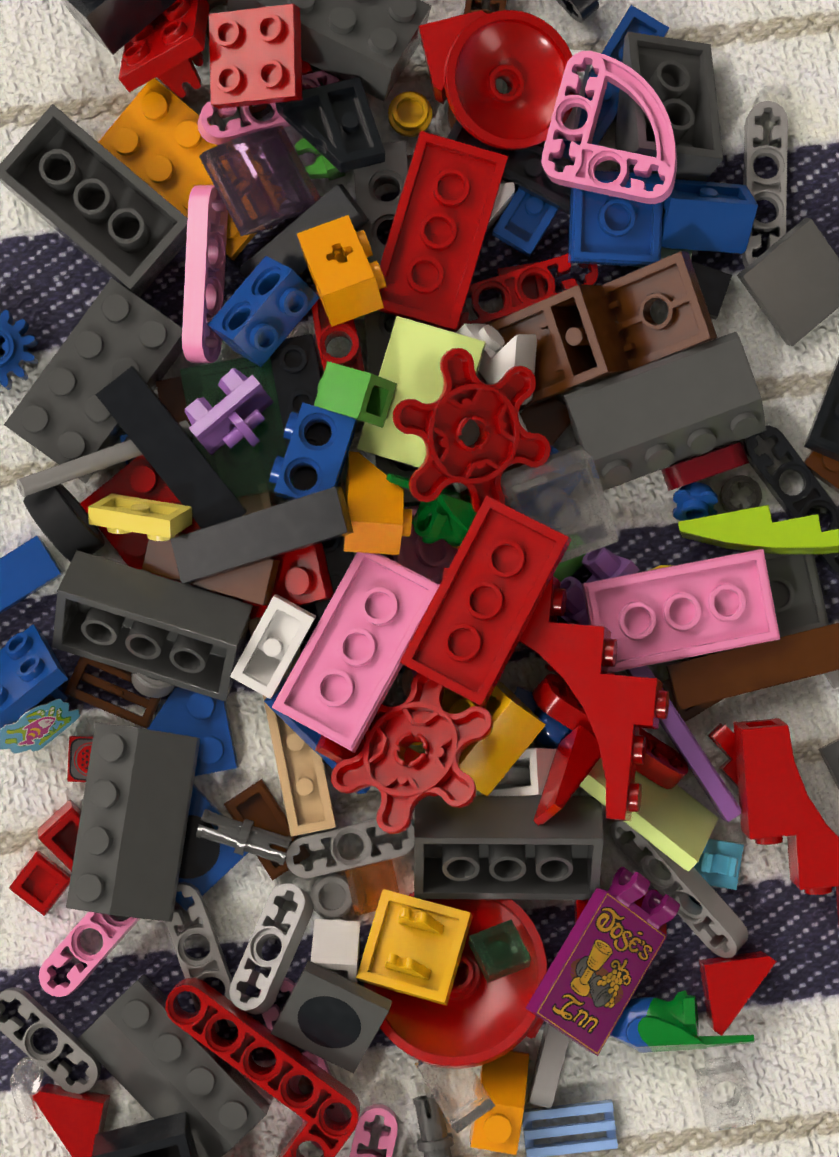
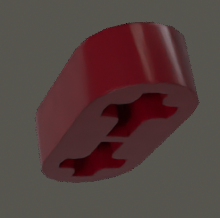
(705, 466)

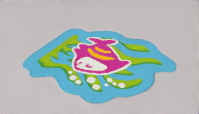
(37, 727)

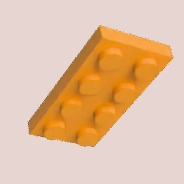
(163, 146)

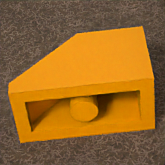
(374, 509)
(506, 1085)

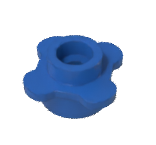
(694, 502)

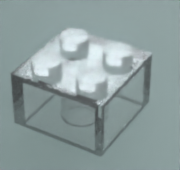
(565, 497)

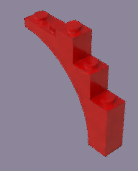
(613, 703)
(778, 805)

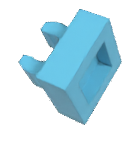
(720, 863)

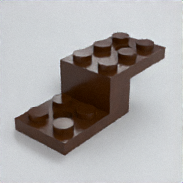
(609, 329)

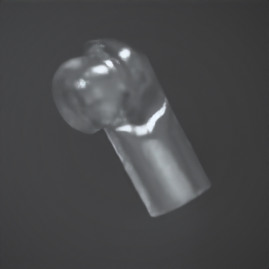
(24, 1084)

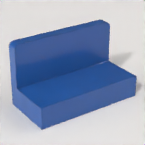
(708, 217)

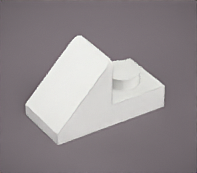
(499, 359)
(273, 646)

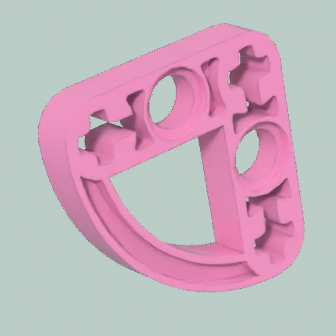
(589, 156)

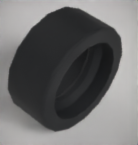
(64, 521)

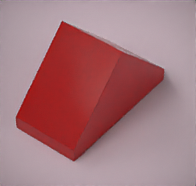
(436, 42)
(730, 984)
(73, 1116)

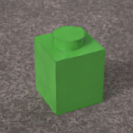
(355, 394)

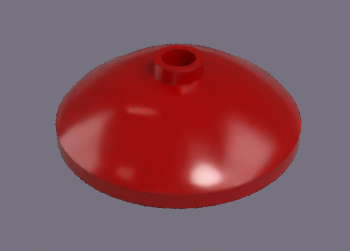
(524, 55)

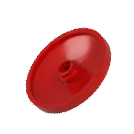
(480, 1017)

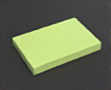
(413, 364)
(666, 817)

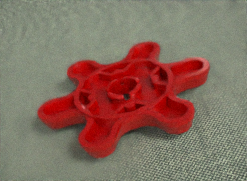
(500, 439)
(432, 773)

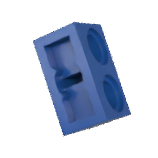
(263, 311)
(325, 459)

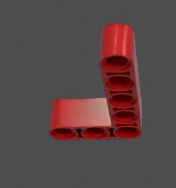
(272, 1079)

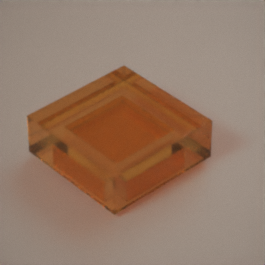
(367, 884)

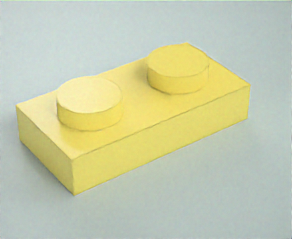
(132, 514)

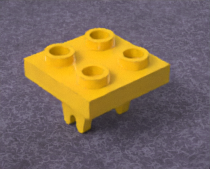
(414, 947)

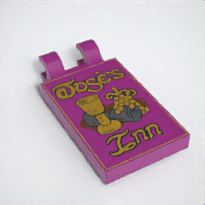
(603, 960)

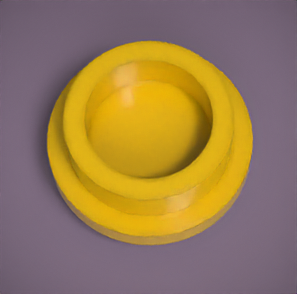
(410, 113)

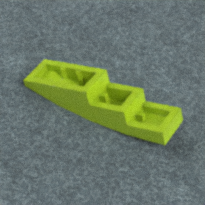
(754, 530)

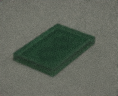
(243, 466)

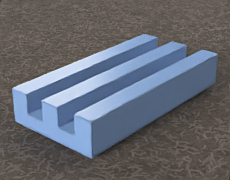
(574, 1146)

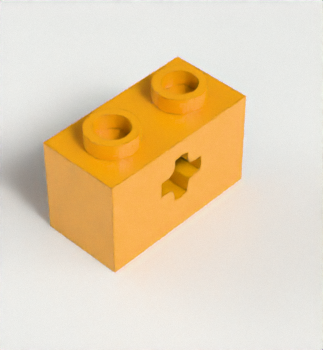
(341, 269)

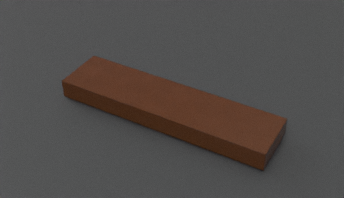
(755, 666)

